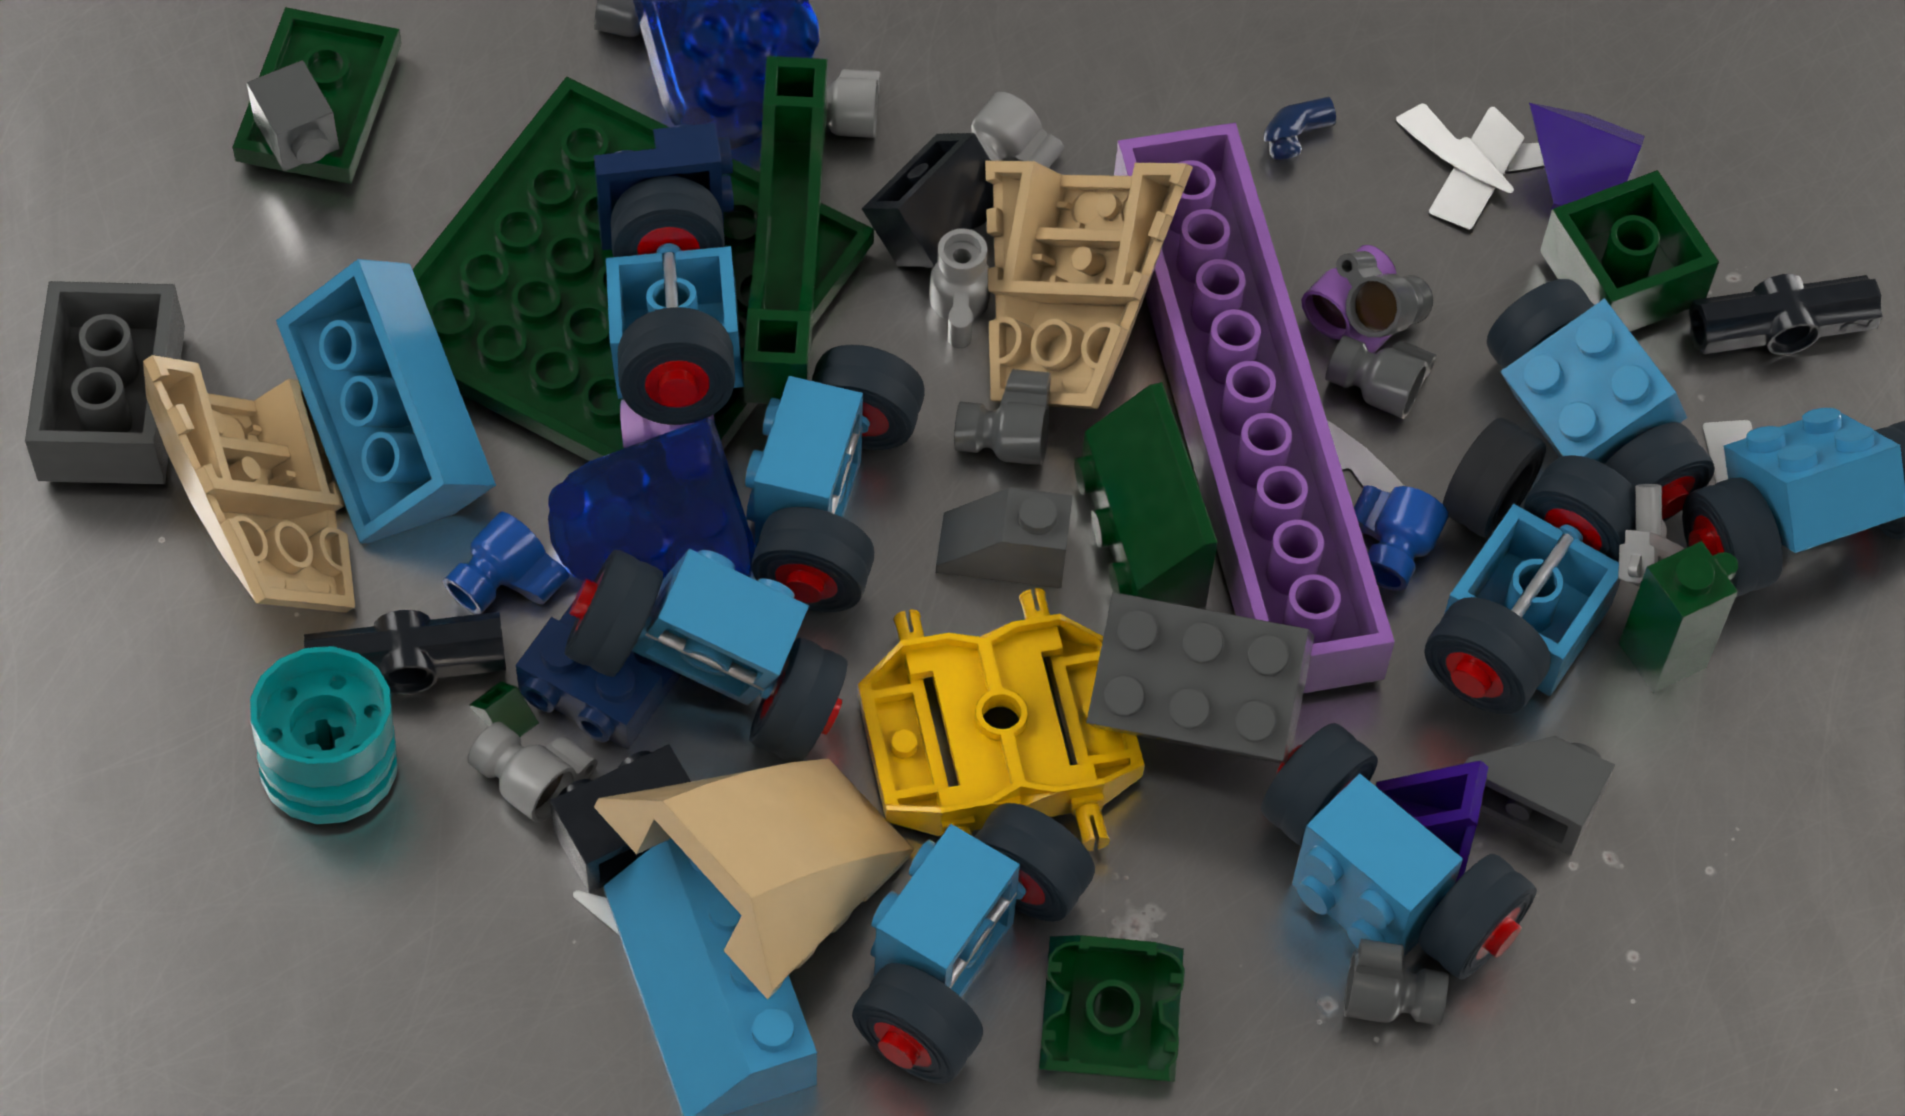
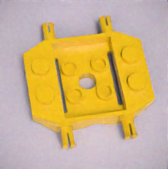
(994, 764)

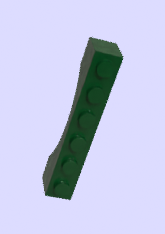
(786, 227)

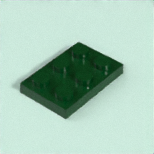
(352, 71)

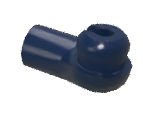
(1295, 120)

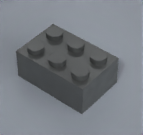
(89, 382)
(1200, 678)

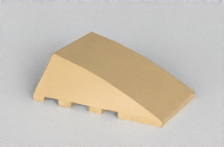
(1072, 270)
(257, 485)
(780, 844)

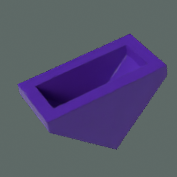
(1582, 152)
(1444, 802)

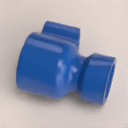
(1406, 526)
(507, 556)

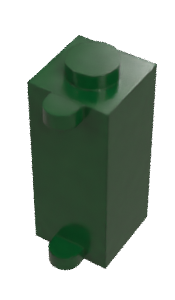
(1679, 614)

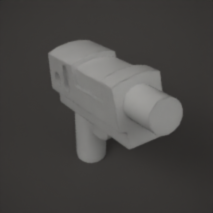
(1648, 541)

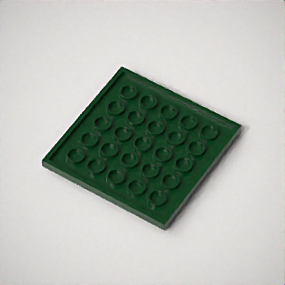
(525, 275)

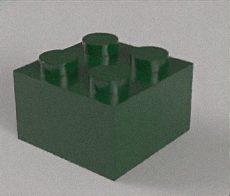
(1631, 250)

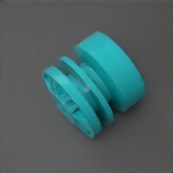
(324, 734)

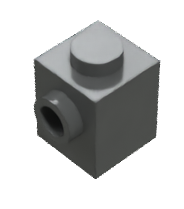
(293, 115)

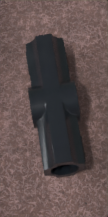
(1785, 314)
(419, 650)

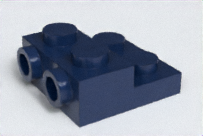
(678, 151)
(599, 704)

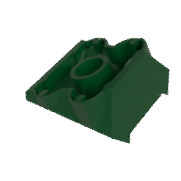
(1112, 1007)

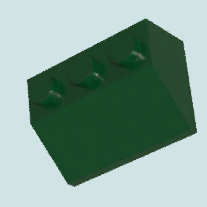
(1147, 502)

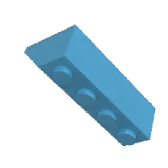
(384, 400)
(709, 1020)

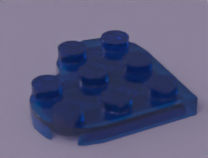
(715, 55)
(652, 505)

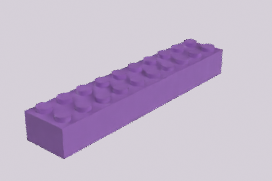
(1257, 414)

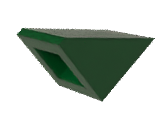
(505, 705)

